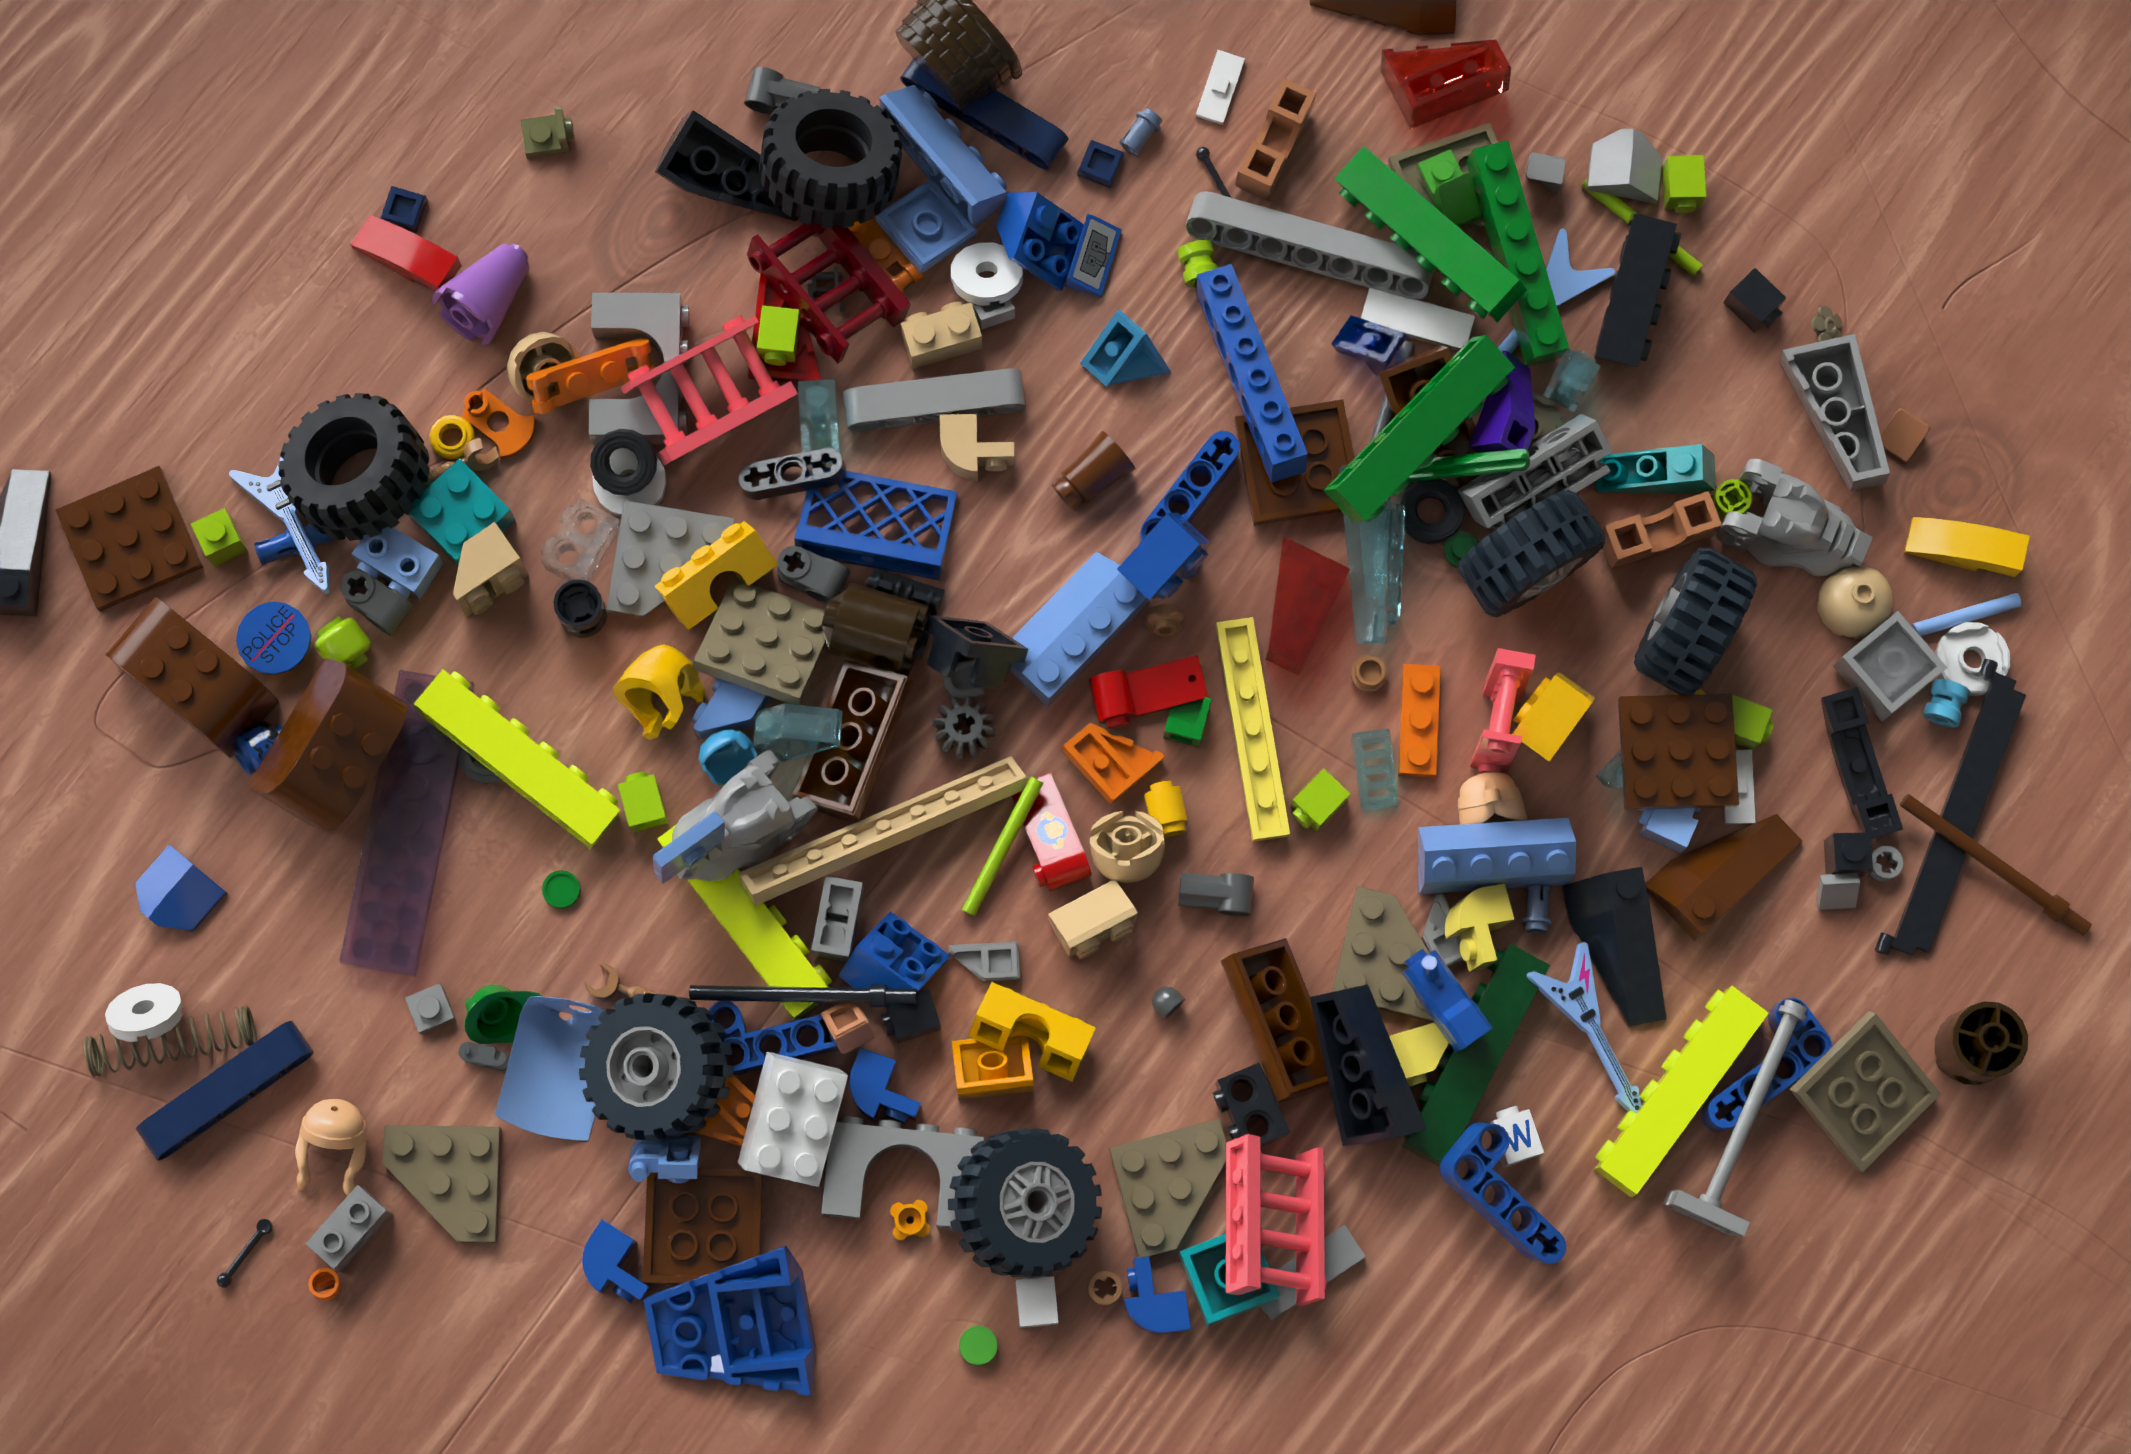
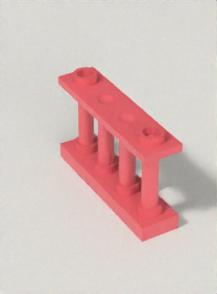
(708, 425)
(1504, 685)
(1243, 1220)

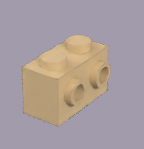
(941, 334)

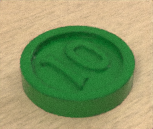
(561, 889)

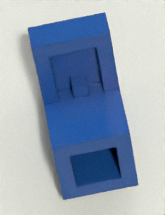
(869, 1087)
(603, 1260)
(1152, 1312)

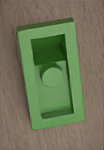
(1450, 188)

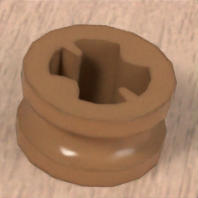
(1101, 1276)

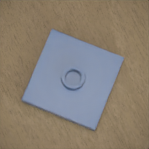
(926, 225)
(689, 847)

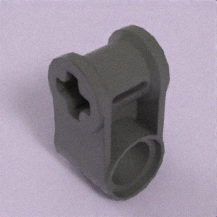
(817, 575)
(380, 604)

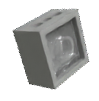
(1890, 666)

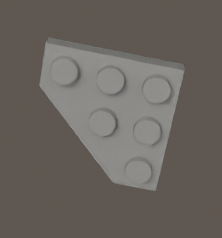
(651, 544)

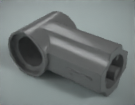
(770, 89)
(1226, 893)

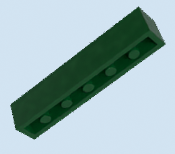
(1467, 1072)

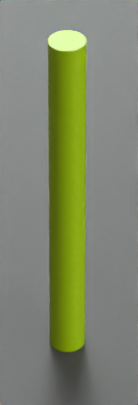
(1624, 211)
(1002, 846)

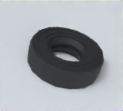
(607, 477)
(1453, 506)

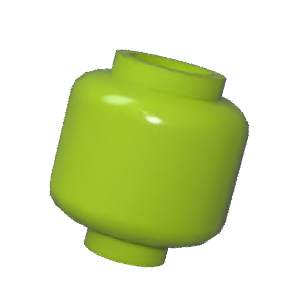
(343, 642)

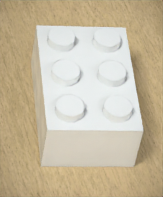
(792, 1119)

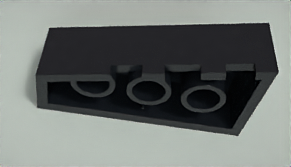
(1636, 290)
(1363, 1069)

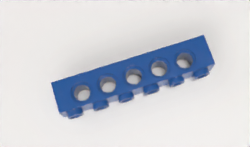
(1251, 373)

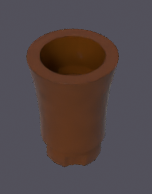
(1093, 472)

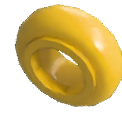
(444, 424)

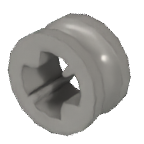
(1894, 858)

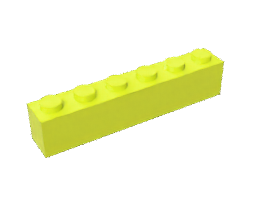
(516, 758)
(760, 936)
(1680, 1091)

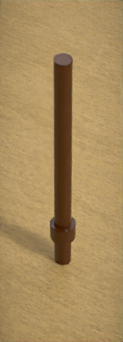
(2053, 906)

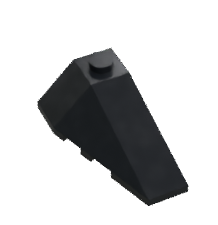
(1616, 923)

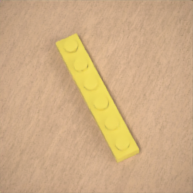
(1252, 729)

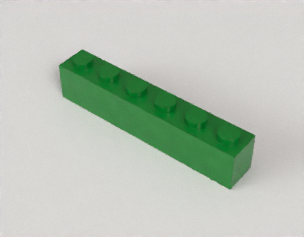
(1430, 234)
(1518, 250)
(1419, 429)

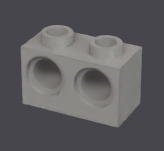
(837, 919)

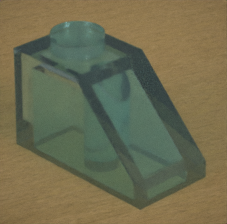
(1572, 379)
(818, 415)
(797, 730)

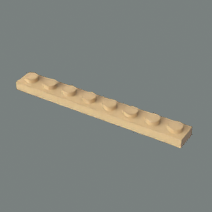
(882, 830)

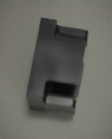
(975, 639)

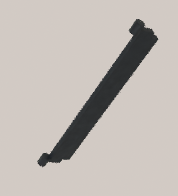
(1963, 810)

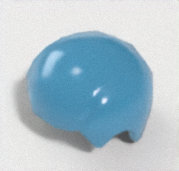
(725, 755)

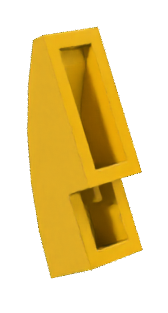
(1967, 545)

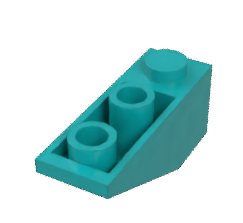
(1659, 471)

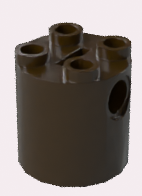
(874, 628)
(1981, 1043)

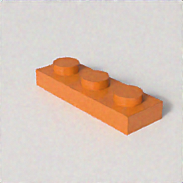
(1419, 720)

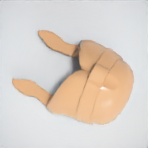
(1490, 794)
(332, 1126)

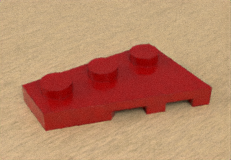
(805, 366)

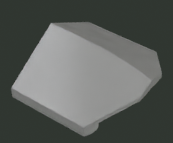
(1625, 166)

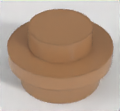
(1369, 673)

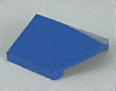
(176, 892)

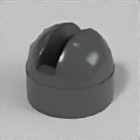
(1167, 1001)

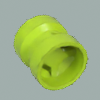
(1197, 260)
(1729, 503)

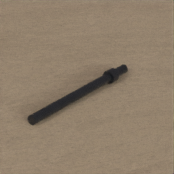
(877, 995)

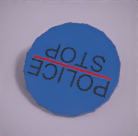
(273, 638)

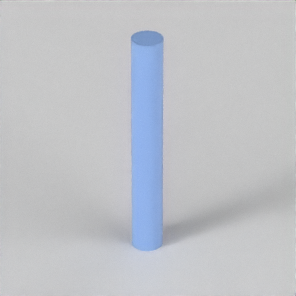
(1967, 614)

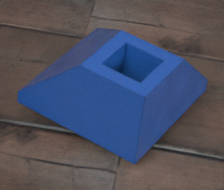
(1039, 236)
(894, 957)

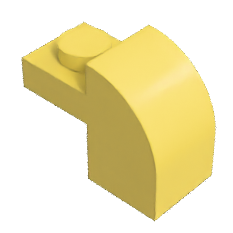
(1472, 921)

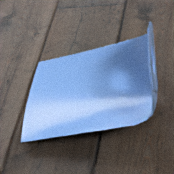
(542, 1073)

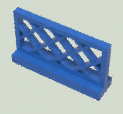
(877, 551)

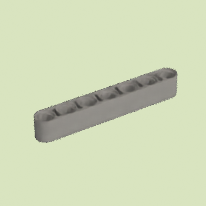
(1307, 245)

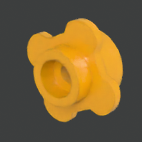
(902, 1212)

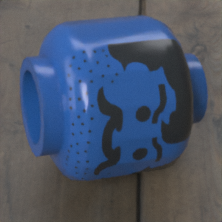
(254, 745)

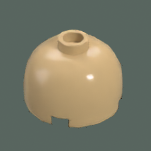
(534, 354)
(1855, 601)
(1127, 846)

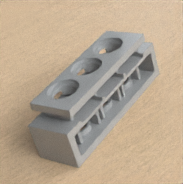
(1558, 463)

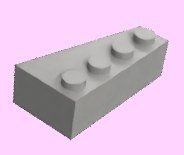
(1839, 403)

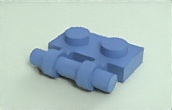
(671, 1159)

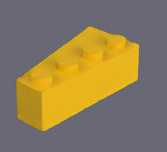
(1551, 714)

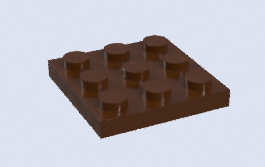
(1328, 447)
(129, 538)
(1678, 751)
(701, 1224)

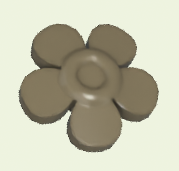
(1826, 324)

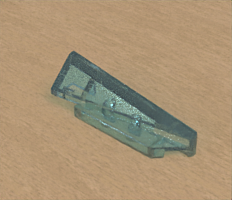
(1376, 571)

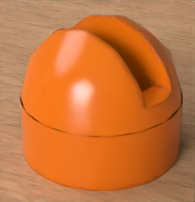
(323, 1278)

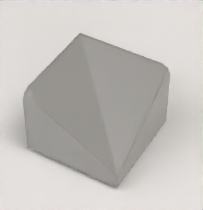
(1546, 170)

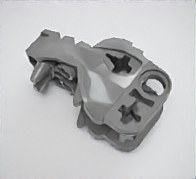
(1797, 526)
(754, 819)

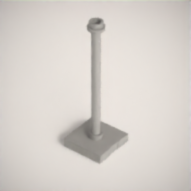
(1708, 1207)

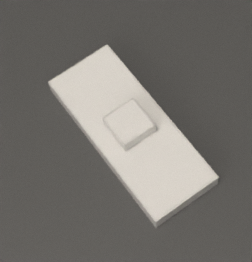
(1220, 87)
(1745, 811)

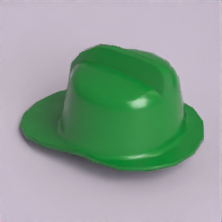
(494, 1014)

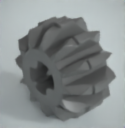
(978, 730)

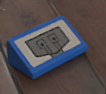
(1093, 256)

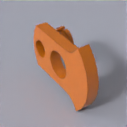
(514, 437)

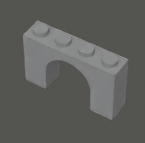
(636, 316)
(859, 1145)

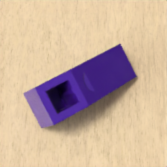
(1508, 415)

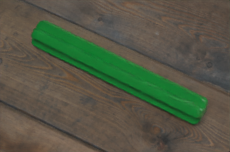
(1473, 464)

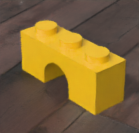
(688, 587)
(1009, 1015)

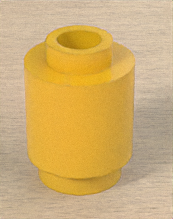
(1168, 807)

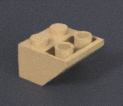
(487, 570)
(1093, 919)

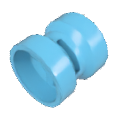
(1946, 703)

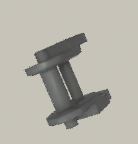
(813, 290)
(483, 1056)

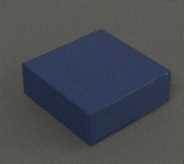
(1100, 164)
(404, 208)

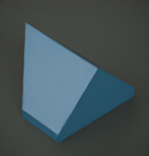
(1123, 353)

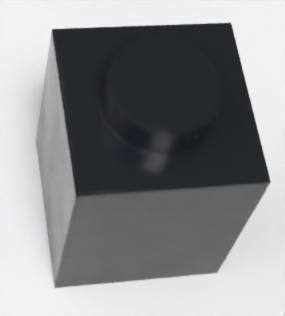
(1755, 301)
(1848, 853)
(912, 1020)

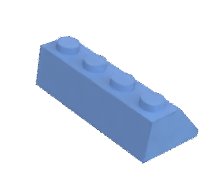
(943, 155)
(1076, 627)
(1494, 854)

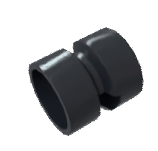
(580, 608)

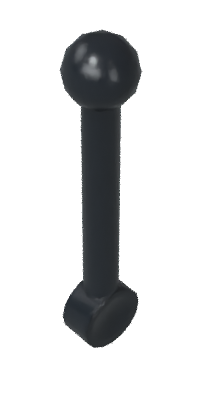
(1203, 154)
(263, 1228)

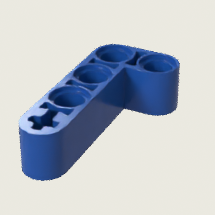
(1191, 495)
(786, 1033)
(1794, 1056)
(1506, 1199)

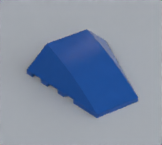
(738, 1325)

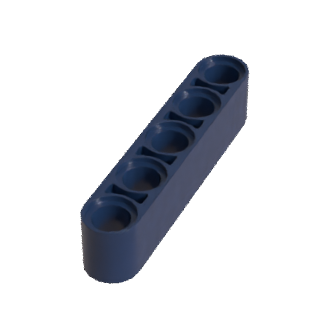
(998, 119)
(224, 1090)

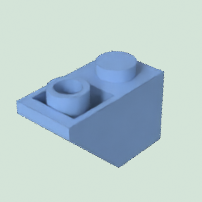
(728, 709)

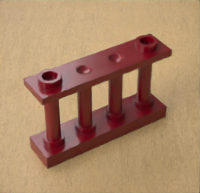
(864, 276)

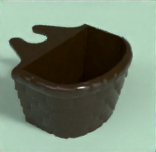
(959, 49)

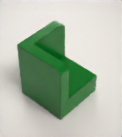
(1187, 722)

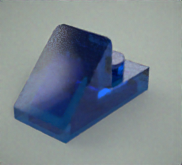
(1369, 342)

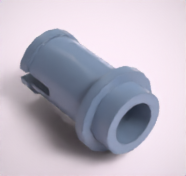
(1141, 131)
(1537, 910)

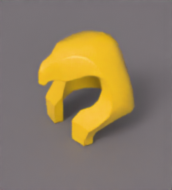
(664, 673)

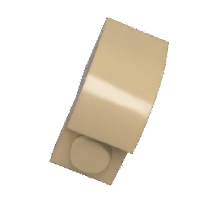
(963, 452)

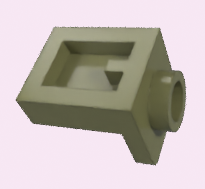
(547, 134)

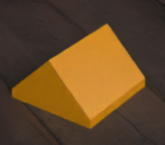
(990, 1072)

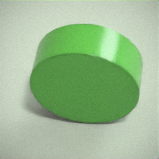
(978, 1345)

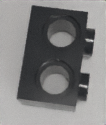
(1260, 1105)

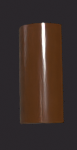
(844, 776)
(1278, 1018)

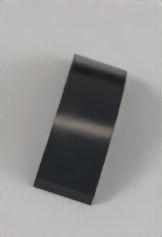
(1858, 765)

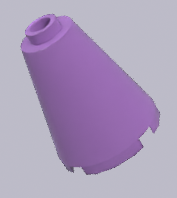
(482, 294)

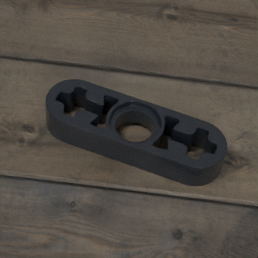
(779, 465)

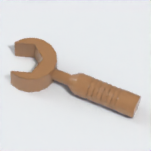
(472, 458)
(614, 986)

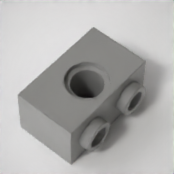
(349, 1228)

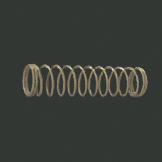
(245, 1027)

